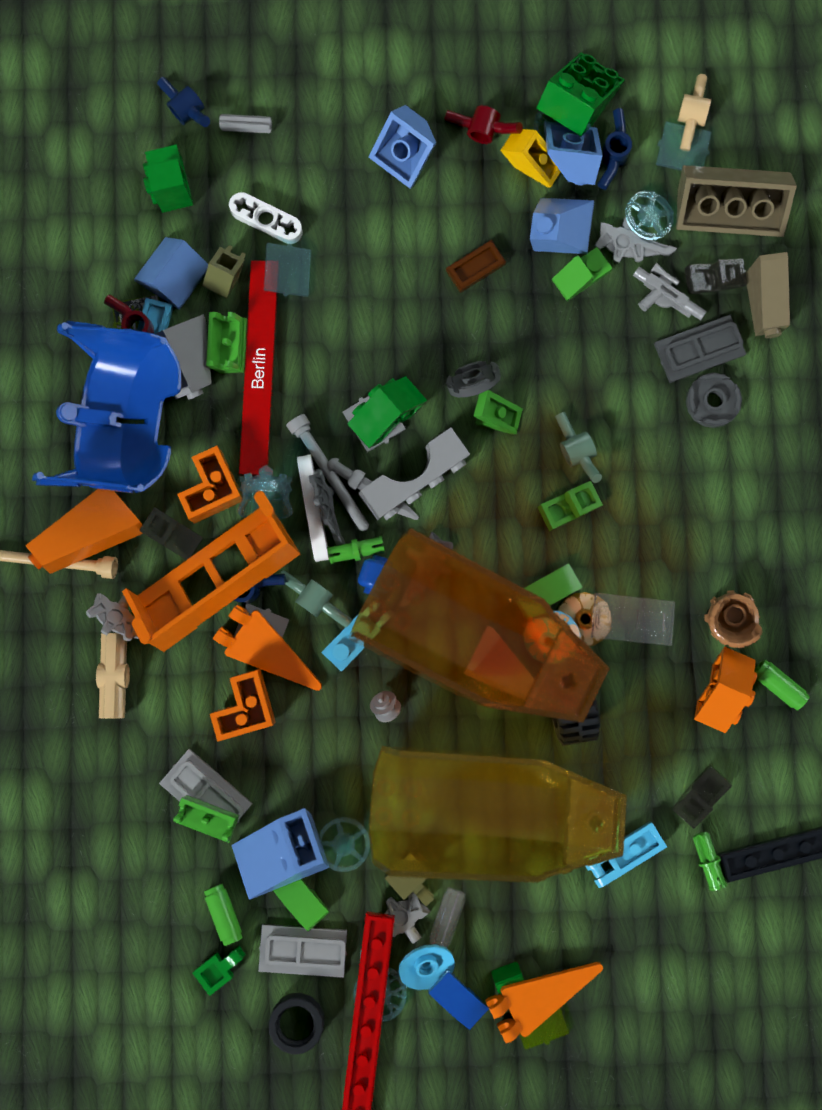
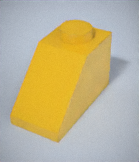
(529, 155)

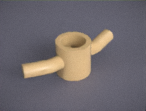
(694, 111)

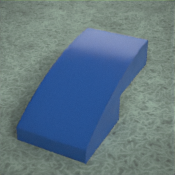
(458, 999)

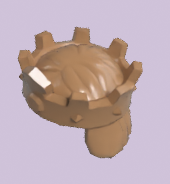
(734, 619)

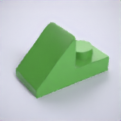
(581, 273)
(497, 413)

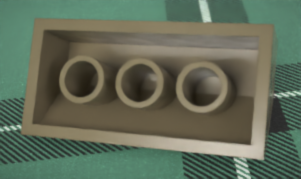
(734, 200)

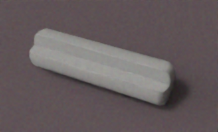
(245, 123)

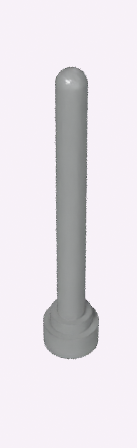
(300, 427)

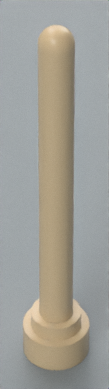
(105, 566)

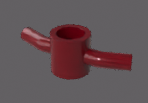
(483, 124)
(129, 316)

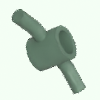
(578, 448)
(315, 599)

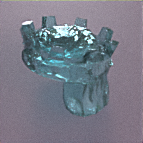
(275, 489)

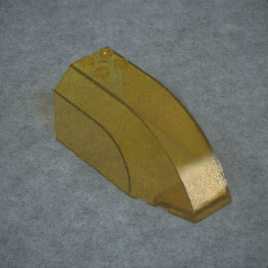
(488, 816)

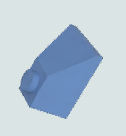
(404, 145)
(574, 155)
(562, 225)

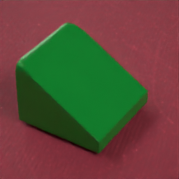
(507, 975)

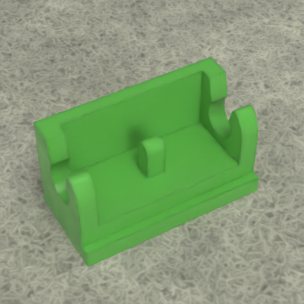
(226, 343)
(206, 818)

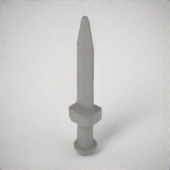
(357, 480)

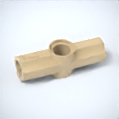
(112, 676)

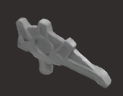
(625, 243)
(113, 616)
(406, 915)

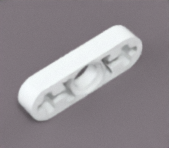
(245, 217)

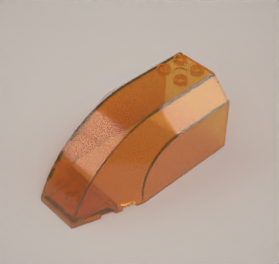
(476, 634)

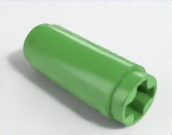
(781, 685)
(223, 914)

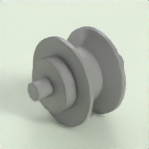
(385, 706)

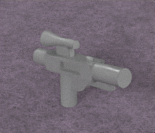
(664, 294)

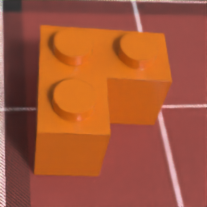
(217, 488)
(727, 691)
(252, 707)

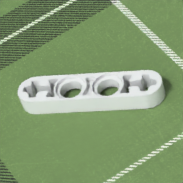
(313, 512)

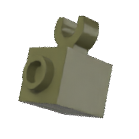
(223, 271)
(406, 885)

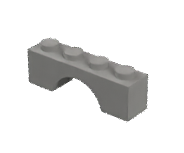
(386, 495)

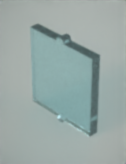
(673, 157)
(287, 270)

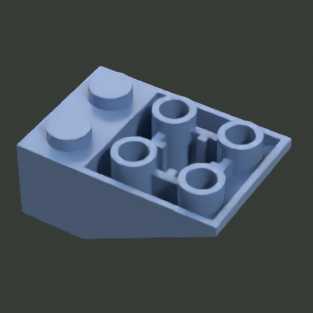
(280, 854)

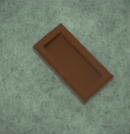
(475, 266)

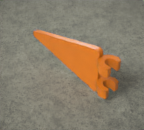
(264, 648)
(537, 999)

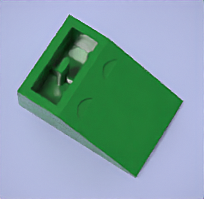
(579, 93)

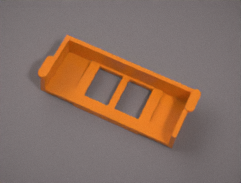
(165, 611)

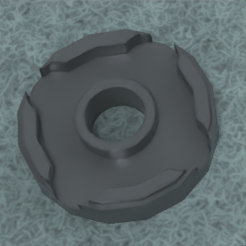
(473, 379)
(701, 410)

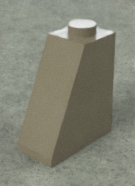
(769, 294)

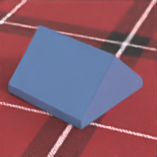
(172, 271)

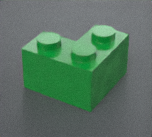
(167, 179)
(385, 410)

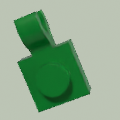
(216, 971)

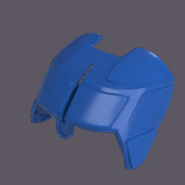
(125, 381)

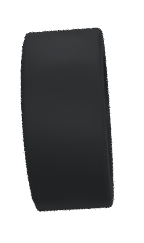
(299, 1046)

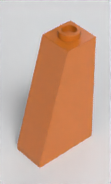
(85, 530)

